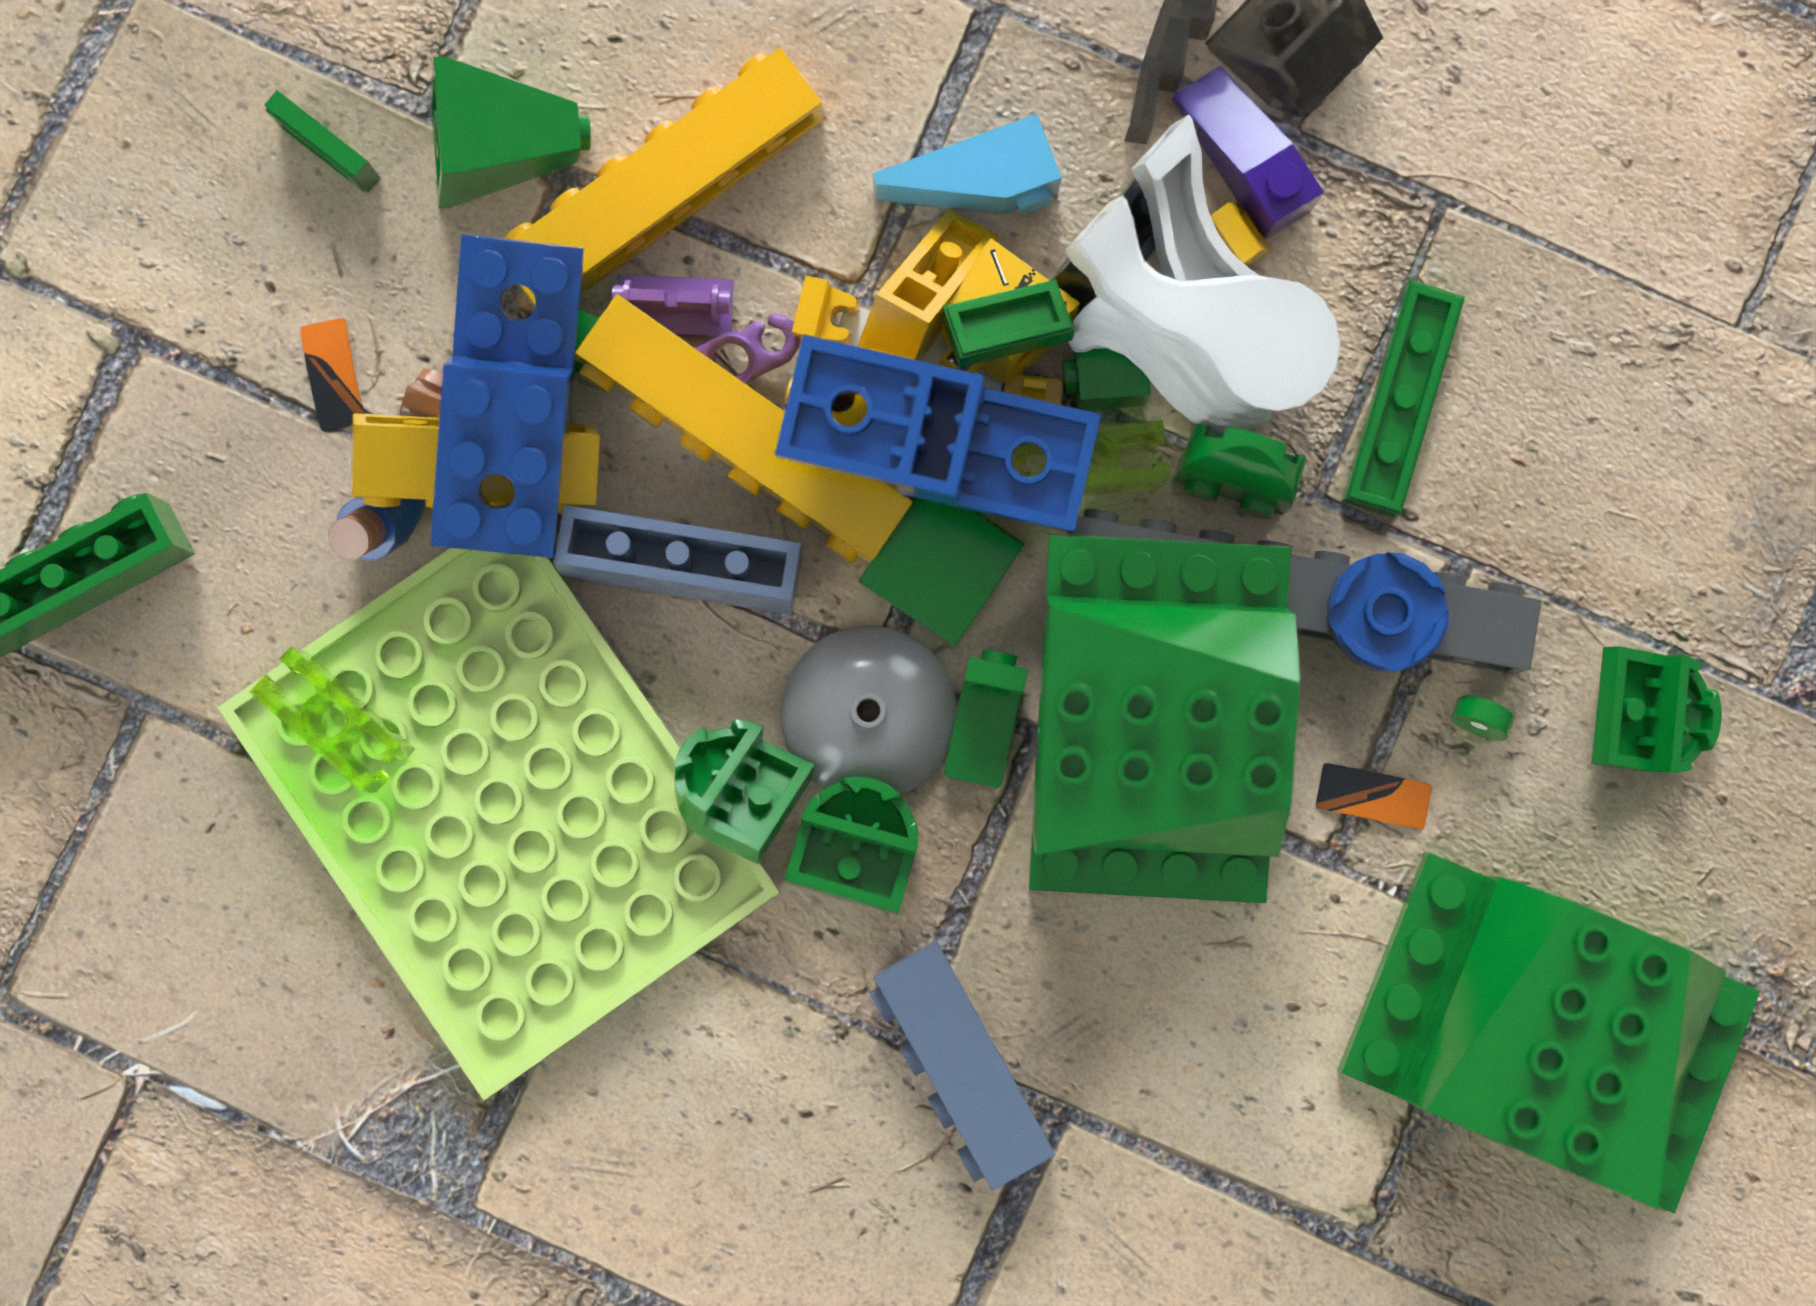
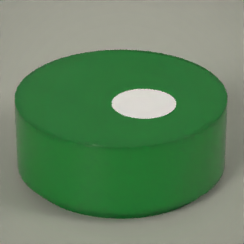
(1482, 717)

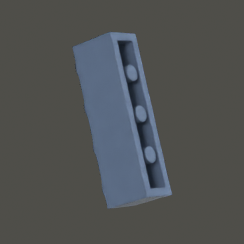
(678, 559)
(963, 1066)

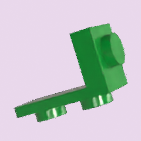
(985, 719)

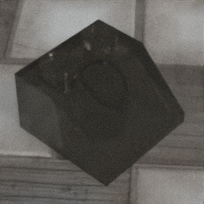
(1295, 48)

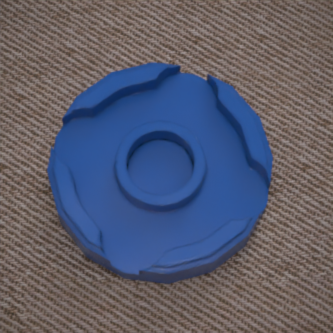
(1387, 612)

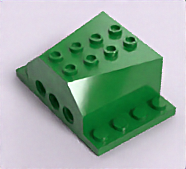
(1164, 718)
(1550, 1029)

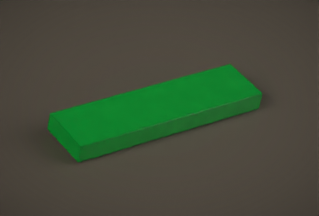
(1403, 399)

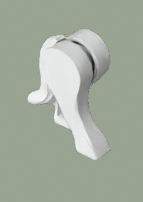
(1209, 327)

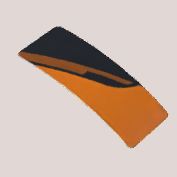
(331, 373)
(1373, 796)

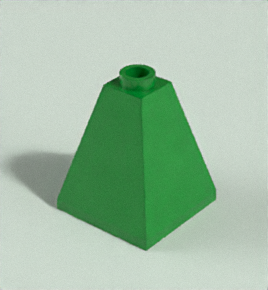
(497, 132)

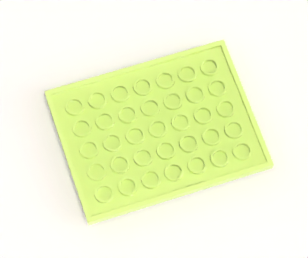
(533, 835)

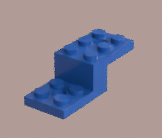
(507, 396)
(937, 434)

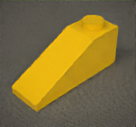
(910, 304)

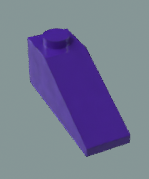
(1249, 152)

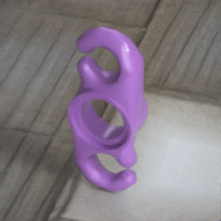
(759, 358)

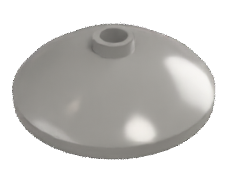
(879, 666)

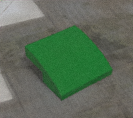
(941, 566)

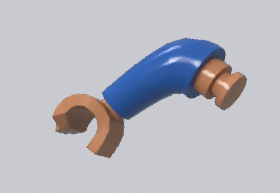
(378, 531)

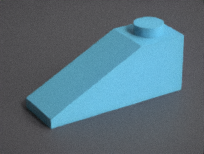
(984, 173)

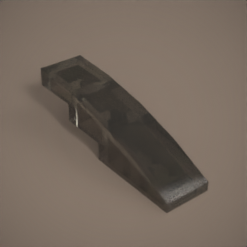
(1166, 59)

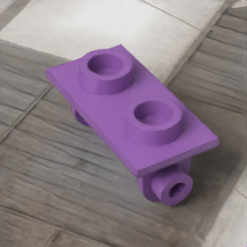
(681, 303)

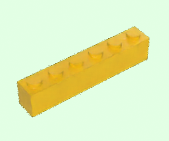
(680, 167)
(735, 426)

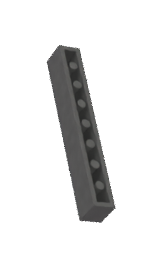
(1485, 627)

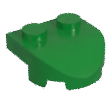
(1240, 468)
(1653, 712)
(738, 787)
(856, 844)

